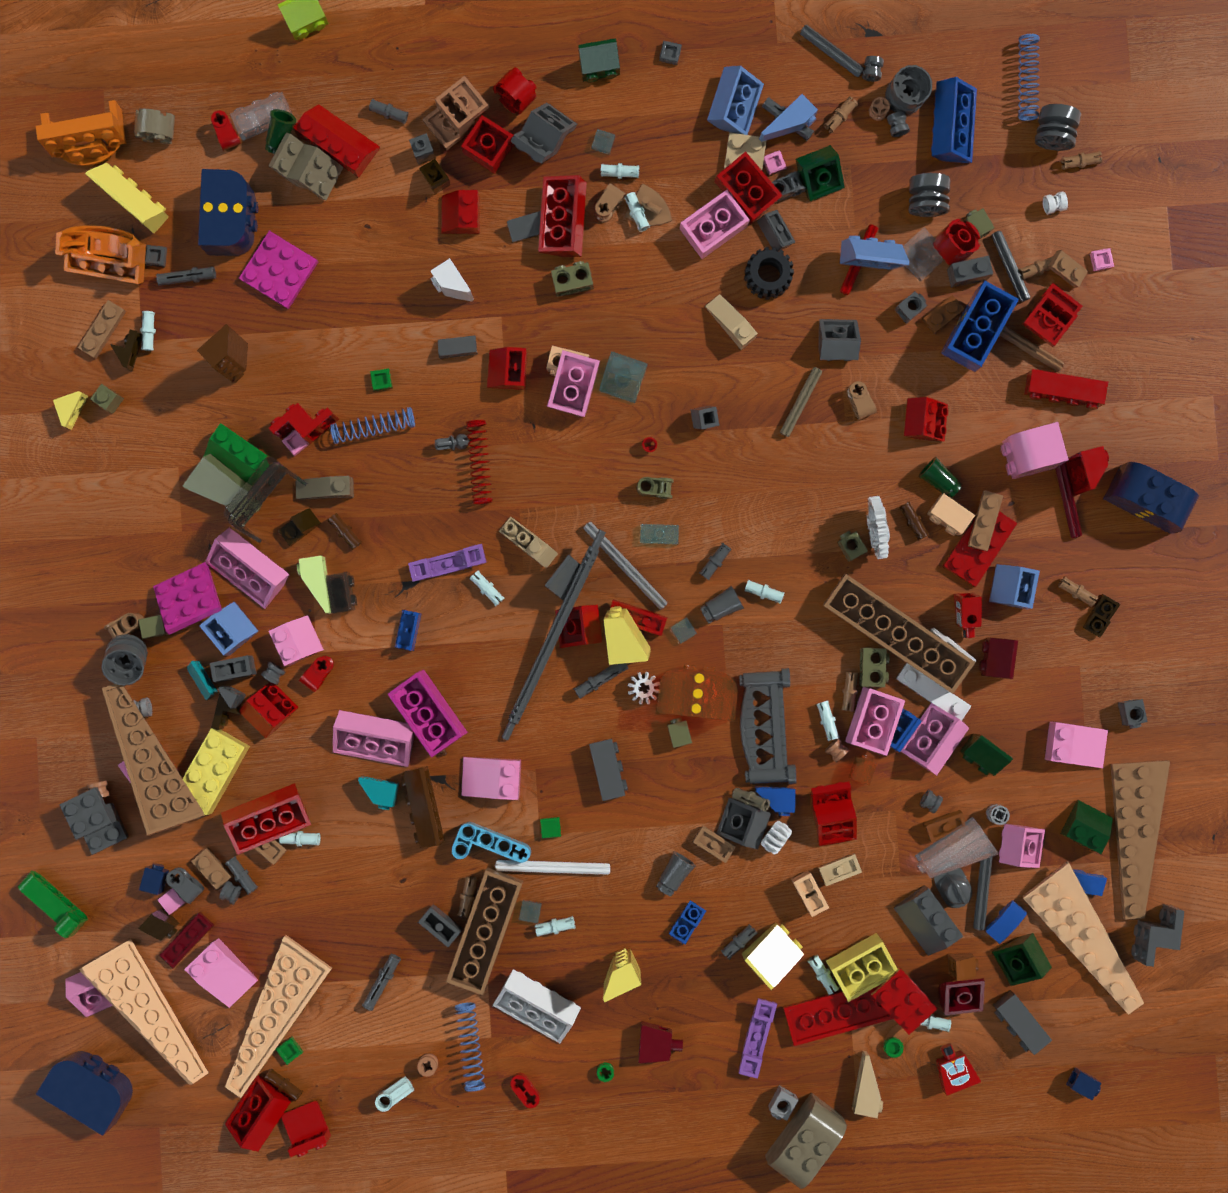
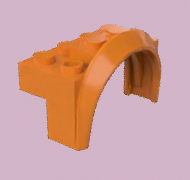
(59, 136)
(103, 241)

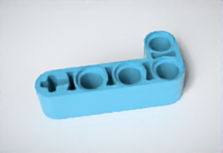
(493, 846)

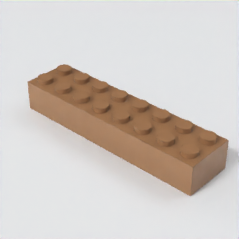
(899, 633)

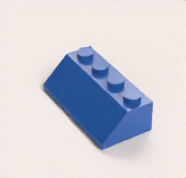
(954, 121)

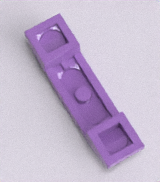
(447, 563)
(756, 1038)

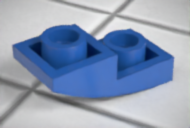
(1091, 883)
(687, 922)
(1006, 922)

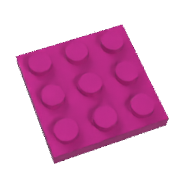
(278, 269)
(187, 598)

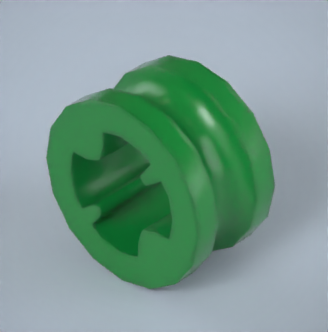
(608, 1066)

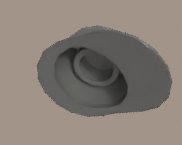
(954, 888)

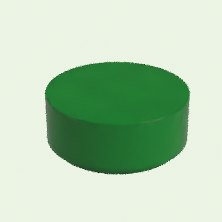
(893, 1047)

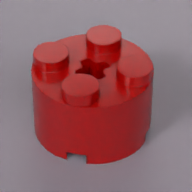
(515, 91)
(957, 241)

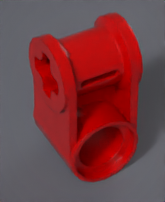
(225, 132)
(315, 675)

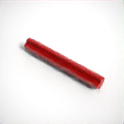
(854, 270)

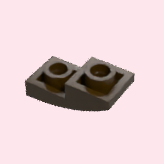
(1100, 615)

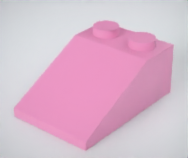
(573, 383)
(1076, 744)
(491, 778)
(221, 973)

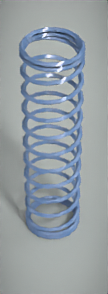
(1021, 115)
(335, 433)
(466, 1008)

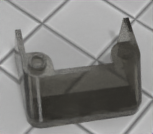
(255, 493)

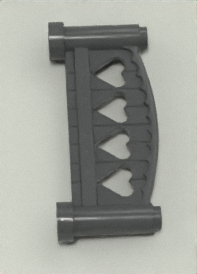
(775, 768)

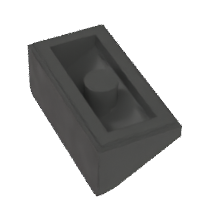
(524, 226)
(775, 230)
(457, 347)
(232, 696)

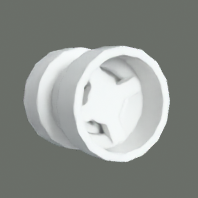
(1054, 203)

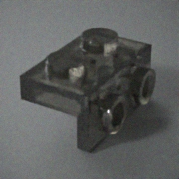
(341, 593)

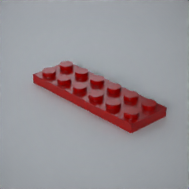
(832, 1016)

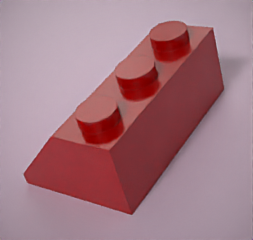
(748, 187)
(1087, 469)
(257, 1114)

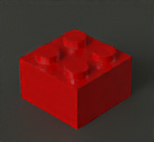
(487, 144)

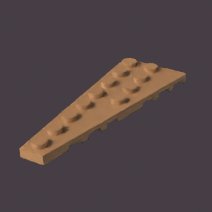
(156, 783)
(1137, 810)

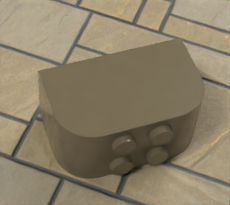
(807, 1141)

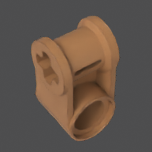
(610, 200)
(862, 404)
(122, 625)

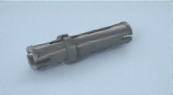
(775, 109)
(185, 276)
(599, 679)
(371, 1001)

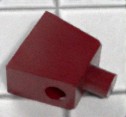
(657, 1043)

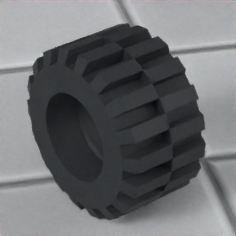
(773, 258)

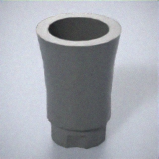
(721, 605)
(675, 873)

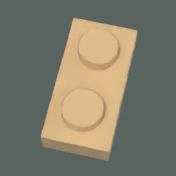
(840, 869)

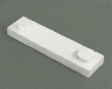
(932, 691)

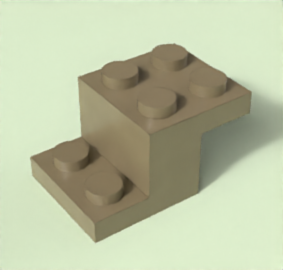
(306, 166)

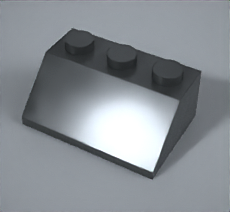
(928, 921)

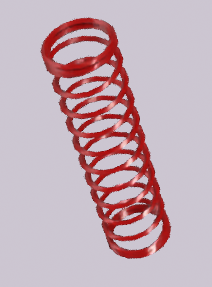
(476, 423)

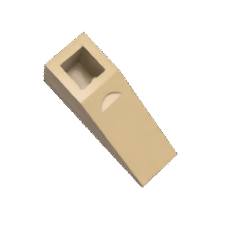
(528, 542)

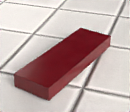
(186, 940)

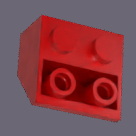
(507, 368)
(926, 419)
(268, 709)

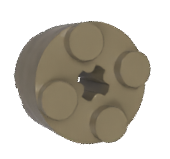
(153, 125)

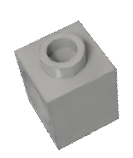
(782, 1095)

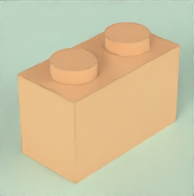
(950, 514)

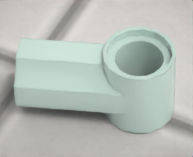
(395, 1093)

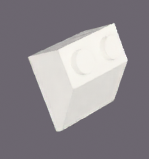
(450, 282)

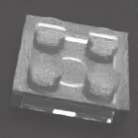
(922, 254)

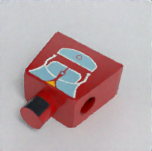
(968, 605)
(955, 1071)

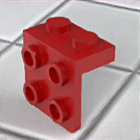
(306, 1128)

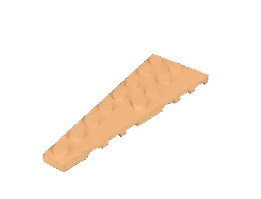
(1072, 918)
(133, 991)
(287, 991)

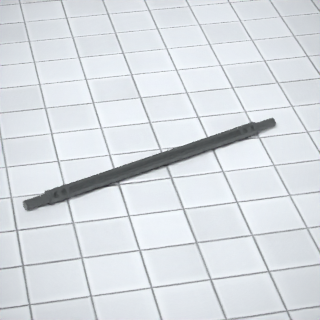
(553, 634)

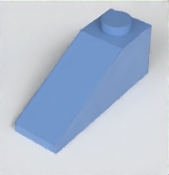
(792, 119)

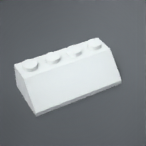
(537, 1006)

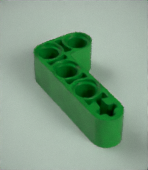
(53, 903)

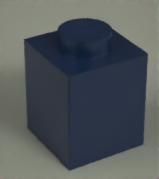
(154, 879)
(1084, 1084)

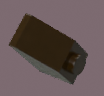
(160, 925)

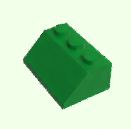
(234, 452)

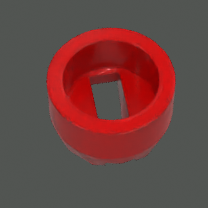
(650, 448)

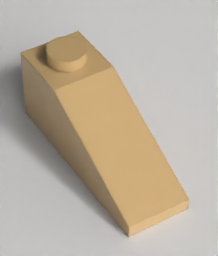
(732, 321)
(866, 1096)

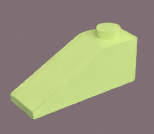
(313, 573)

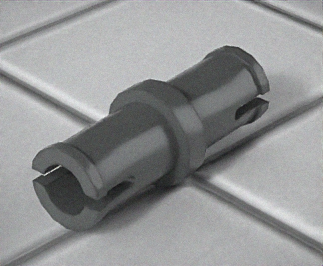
(388, 111)
(715, 561)
(241, 875)
(739, 941)

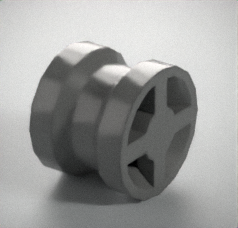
(273, 673)
(931, 801)
(230, 892)

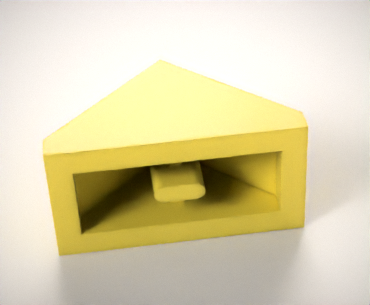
(69, 408)

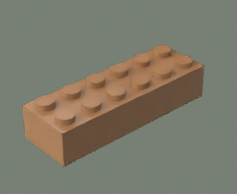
(484, 931)

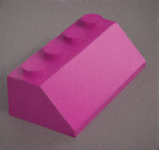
(427, 713)

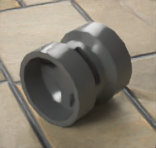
(873, 67)
(898, 124)

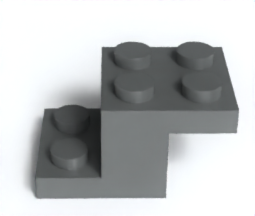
(543, 133)
(94, 820)
(1162, 935)

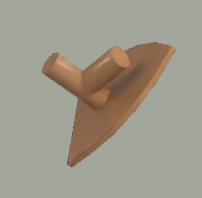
(654, 205)

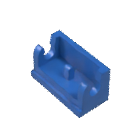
(408, 630)
(905, 728)

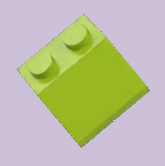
(303, 17)

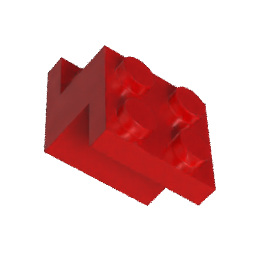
(1052, 315)
(300, 420)
(834, 813)
(904, 1001)

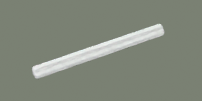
(553, 867)

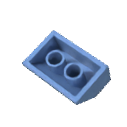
(735, 100)
(873, 253)

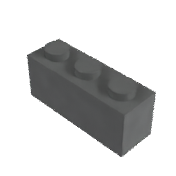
(608, 769)
(1021, 1023)

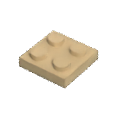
(740, 143)

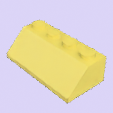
(128, 196)
(622, 975)

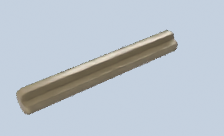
(801, 402)

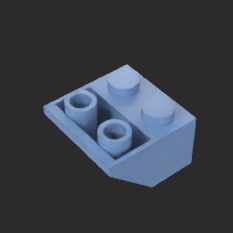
(1014, 586)
(229, 629)

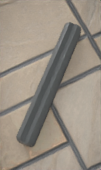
(832, 51)
(1010, 266)
(982, 894)

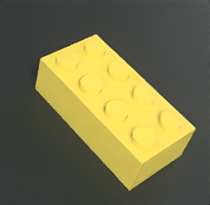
(214, 768)

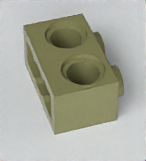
(573, 284)
(868, 667)

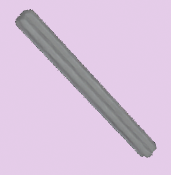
(627, 567)

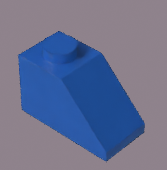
(781, 799)

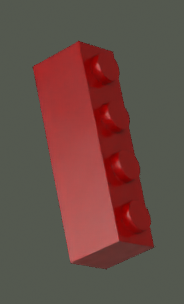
(1066, 388)

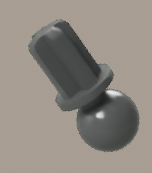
(461, 442)

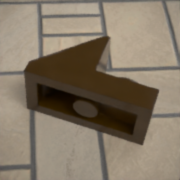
(435, 176)
(128, 355)
(299, 526)
(220, 717)

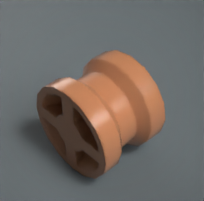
(882, 106)
(837, 750)
(101, 786)
(429, 1060)

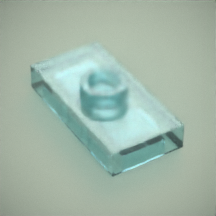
(659, 534)

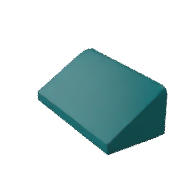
(202, 679)

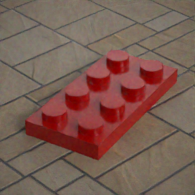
(972, 563)

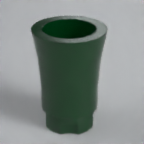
(279, 124)
(940, 478)

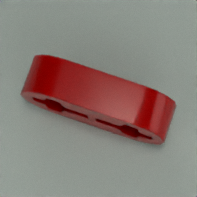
(529, 1087)

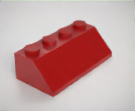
(336, 139)
(562, 216)
(265, 819)

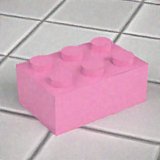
(714, 224)

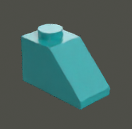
(380, 791)

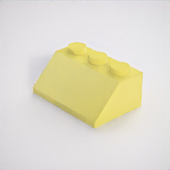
(862, 967)

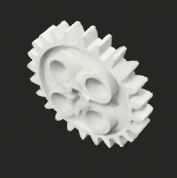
(878, 527)

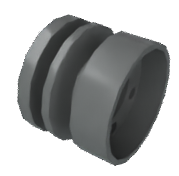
(912, 81)
(1057, 127)
(929, 194)
(124, 659)

